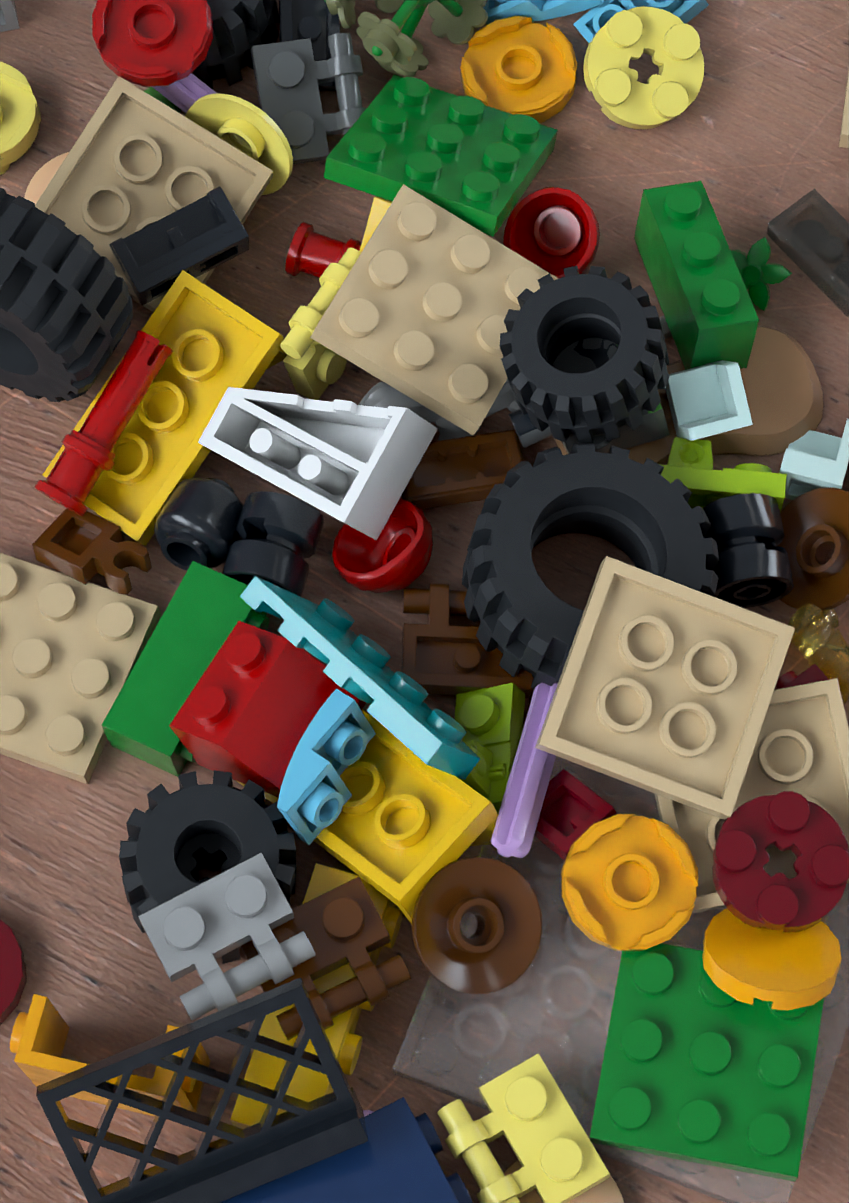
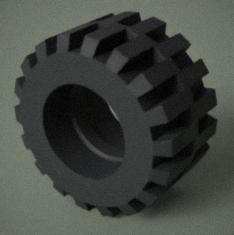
(578, 310)

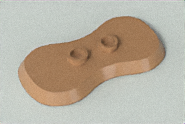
(781, 398)

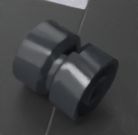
(275, 541)
(750, 562)

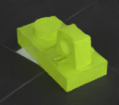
(693, 466)
(493, 729)

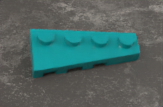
(361, 669)

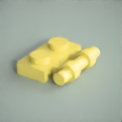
(307, 361)
(540, 1130)

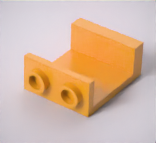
(39, 1044)

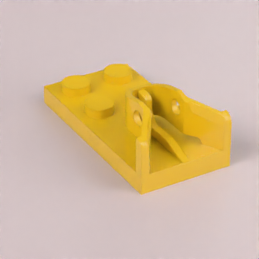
(212, 350)
(403, 819)

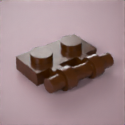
(447, 656)
(342, 931)

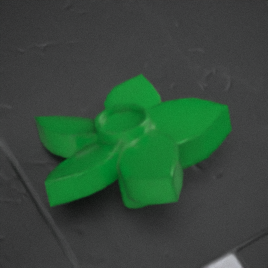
(757, 273)

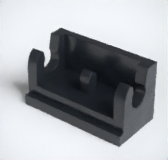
(186, 240)

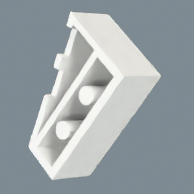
(327, 453)

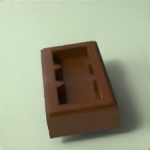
(462, 469)

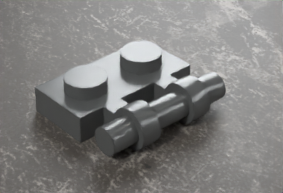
(291, 96)

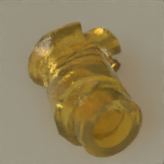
(822, 644)

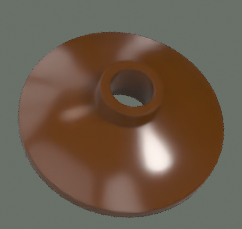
(812, 528)
(505, 932)

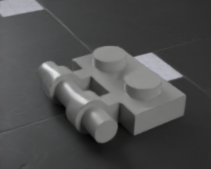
(217, 919)

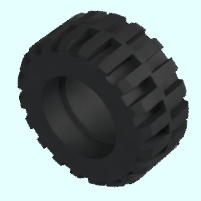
(56, 305)
(565, 495)

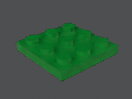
(443, 148)
(703, 1072)

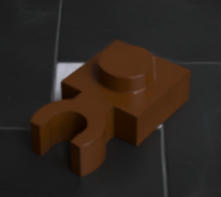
(90, 546)

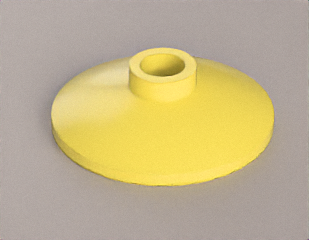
(247, 130)

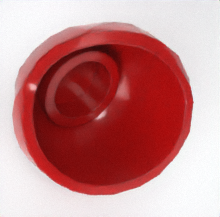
(553, 230)
(393, 558)

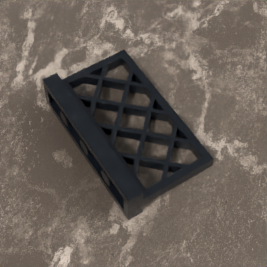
(242, 1156)

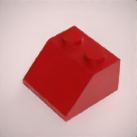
(253, 706)

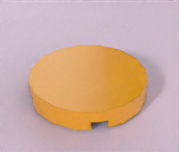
(520, 68)
(629, 882)
(769, 963)

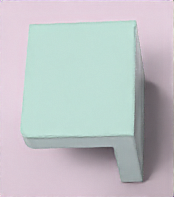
(708, 400)
(815, 462)

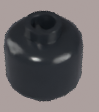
(198, 523)

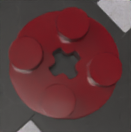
(776, 901)

